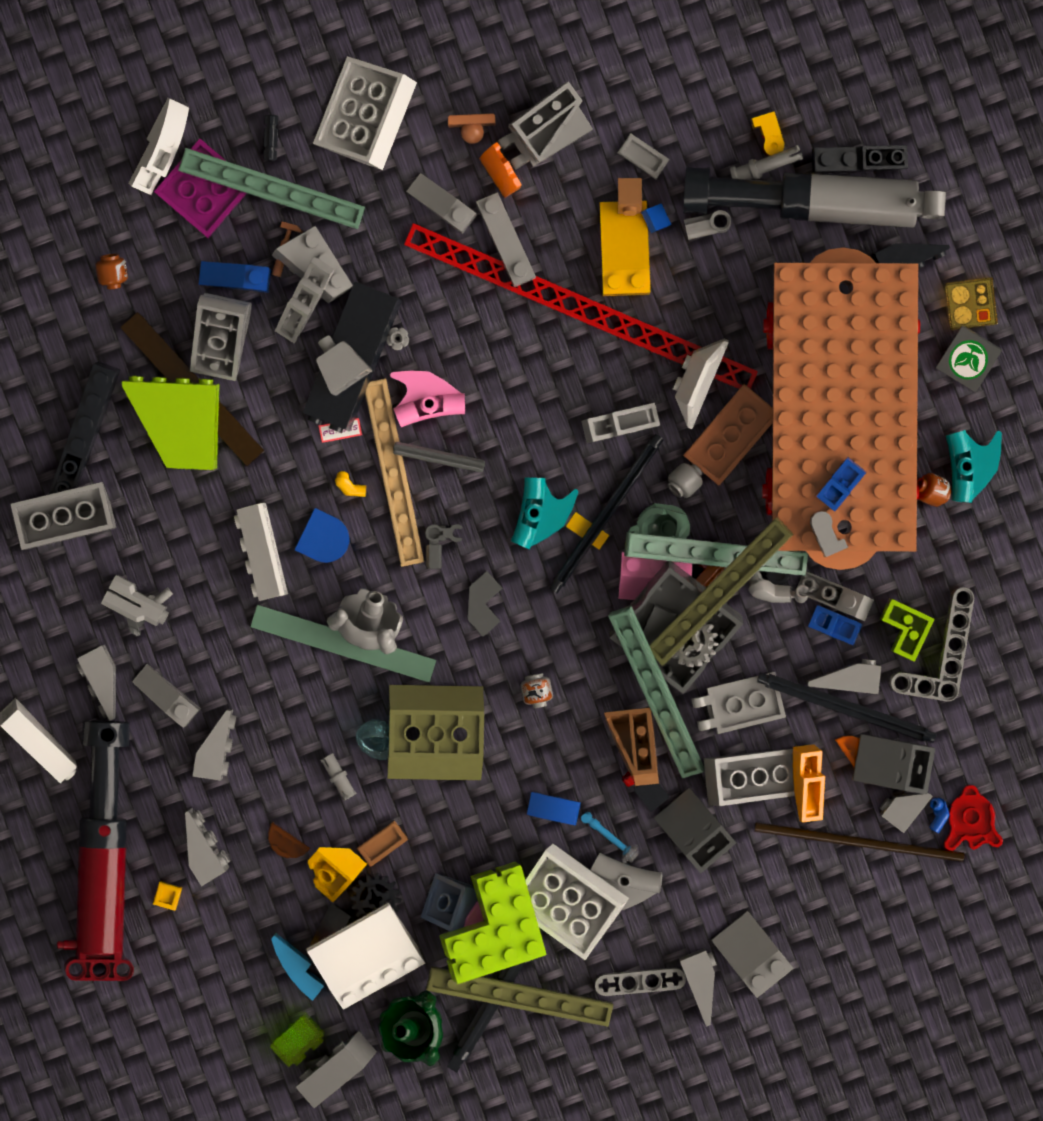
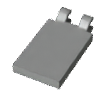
(572, 131)
(739, 705)

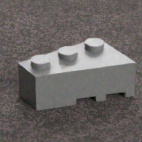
(545, 120)

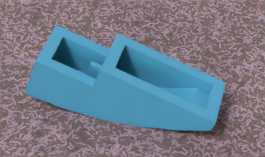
(297, 966)

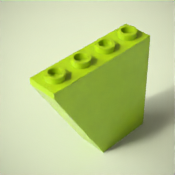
(178, 419)

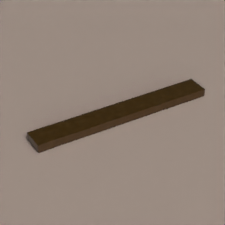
(174, 367)

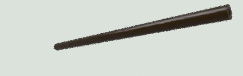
(859, 842)

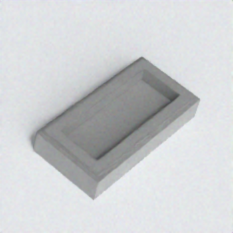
(643, 156)

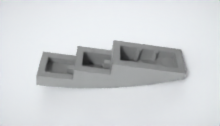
(304, 300)

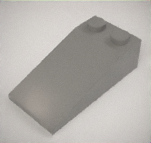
(749, 777)

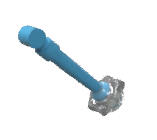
(629, 852)

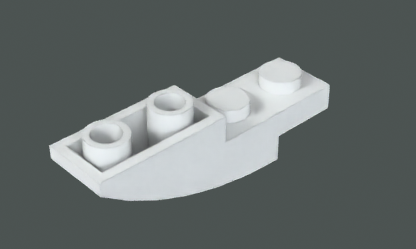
(163, 145)

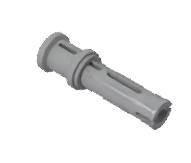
(755, 168)

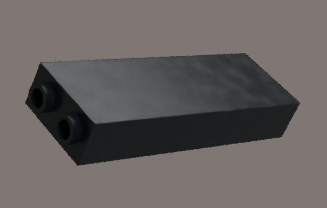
(365, 328)

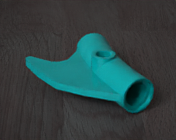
(982, 464)
(551, 517)

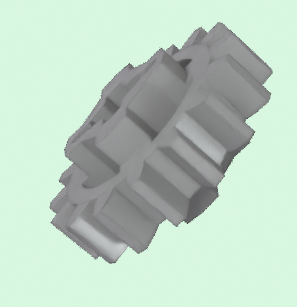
(703, 642)

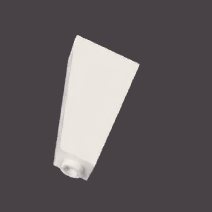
(37, 741)

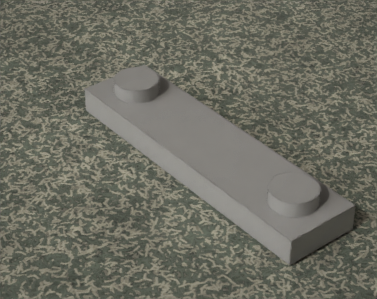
(505, 239)

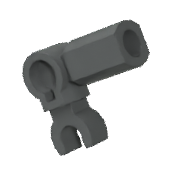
(434, 534)

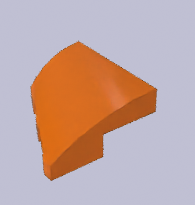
(500, 170)

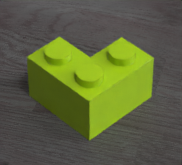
(912, 625)

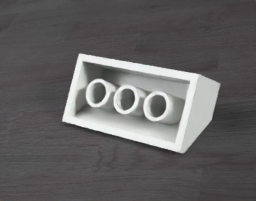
(261, 551)

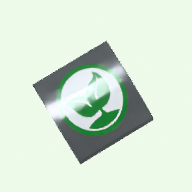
(969, 358)

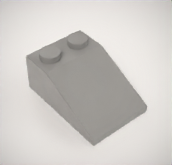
(752, 954)

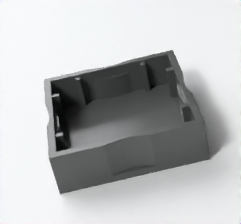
(676, 591)

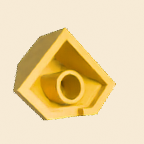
(335, 870)

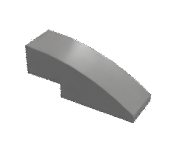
(620, 423)

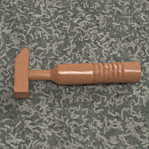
(277, 270)

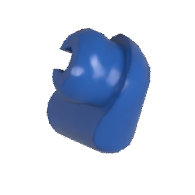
(941, 814)

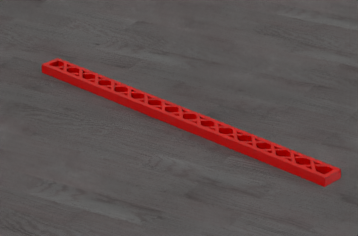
(572, 313)

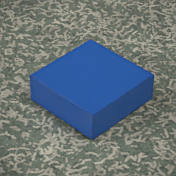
(656, 218)

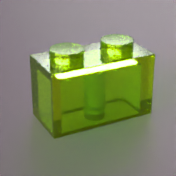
(297, 1040)

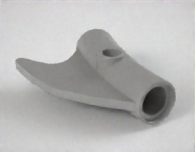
(640, 882)

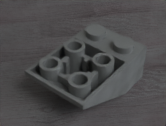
(893, 764)
(695, 830)

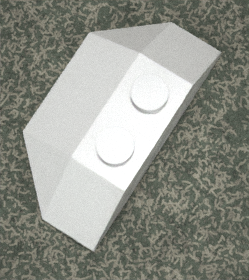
(697, 379)

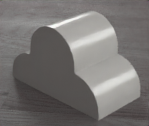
(219, 336)

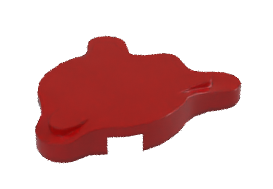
(971, 820)

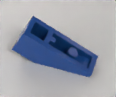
(235, 276)

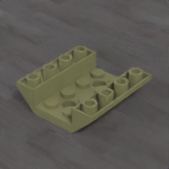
(436, 715)

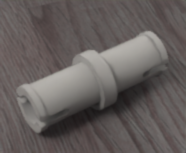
(338, 777)

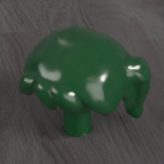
(412, 1028)

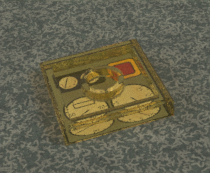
(971, 303)

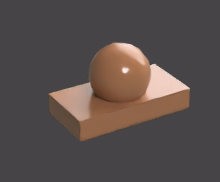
(471, 125)

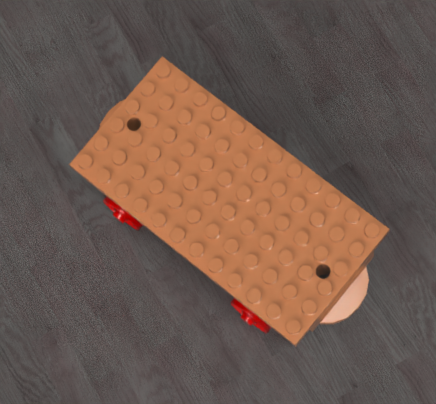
(843, 392)

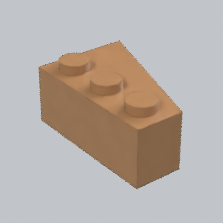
(636, 743)

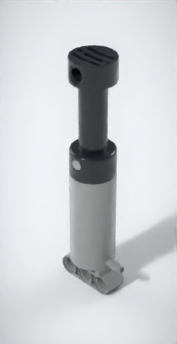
(818, 197)

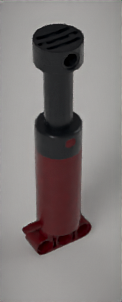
(101, 862)

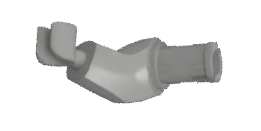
(769, 592)

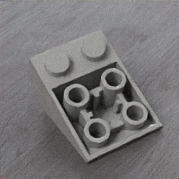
(203, 855)

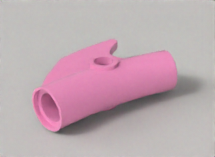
(424, 387)

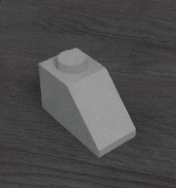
(903, 809)

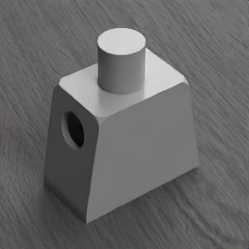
(340, 365)

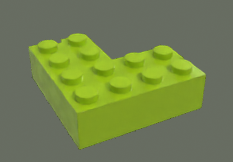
(508, 930)

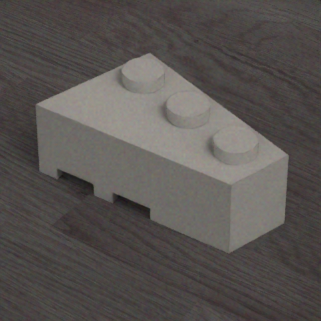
(300, 252)
(336, 1069)

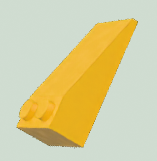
(624, 252)

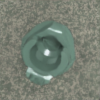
(663, 521)

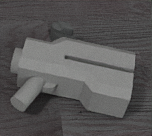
(139, 607)

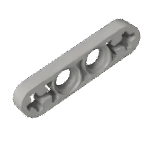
(640, 985)

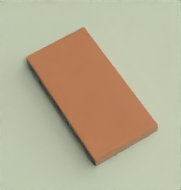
(731, 434)

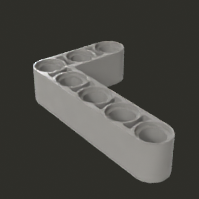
(947, 654)

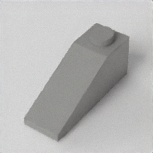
(442, 203)
(855, 677)
(166, 696)
(700, 976)

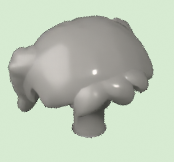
(367, 621)

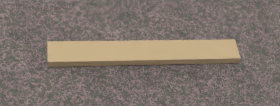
(393, 473)

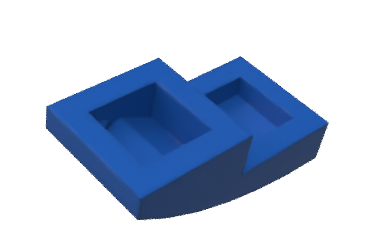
(841, 484)
(835, 625)
(553, 808)

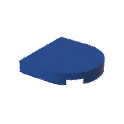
(324, 538)

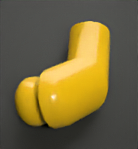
(347, 487)

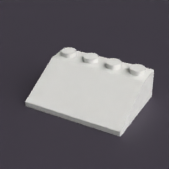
(365, 112)
(572, 901)
(366, 956)

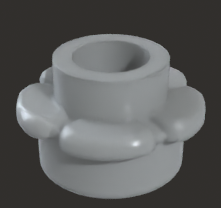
(402, 333)

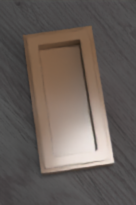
(382, 843)

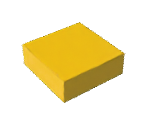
(167, 895)

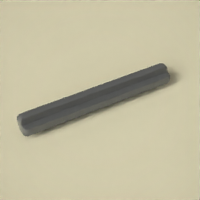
(439, 457)

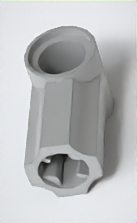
(704, 225)

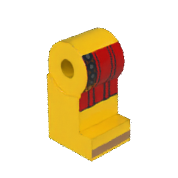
(770, 133)

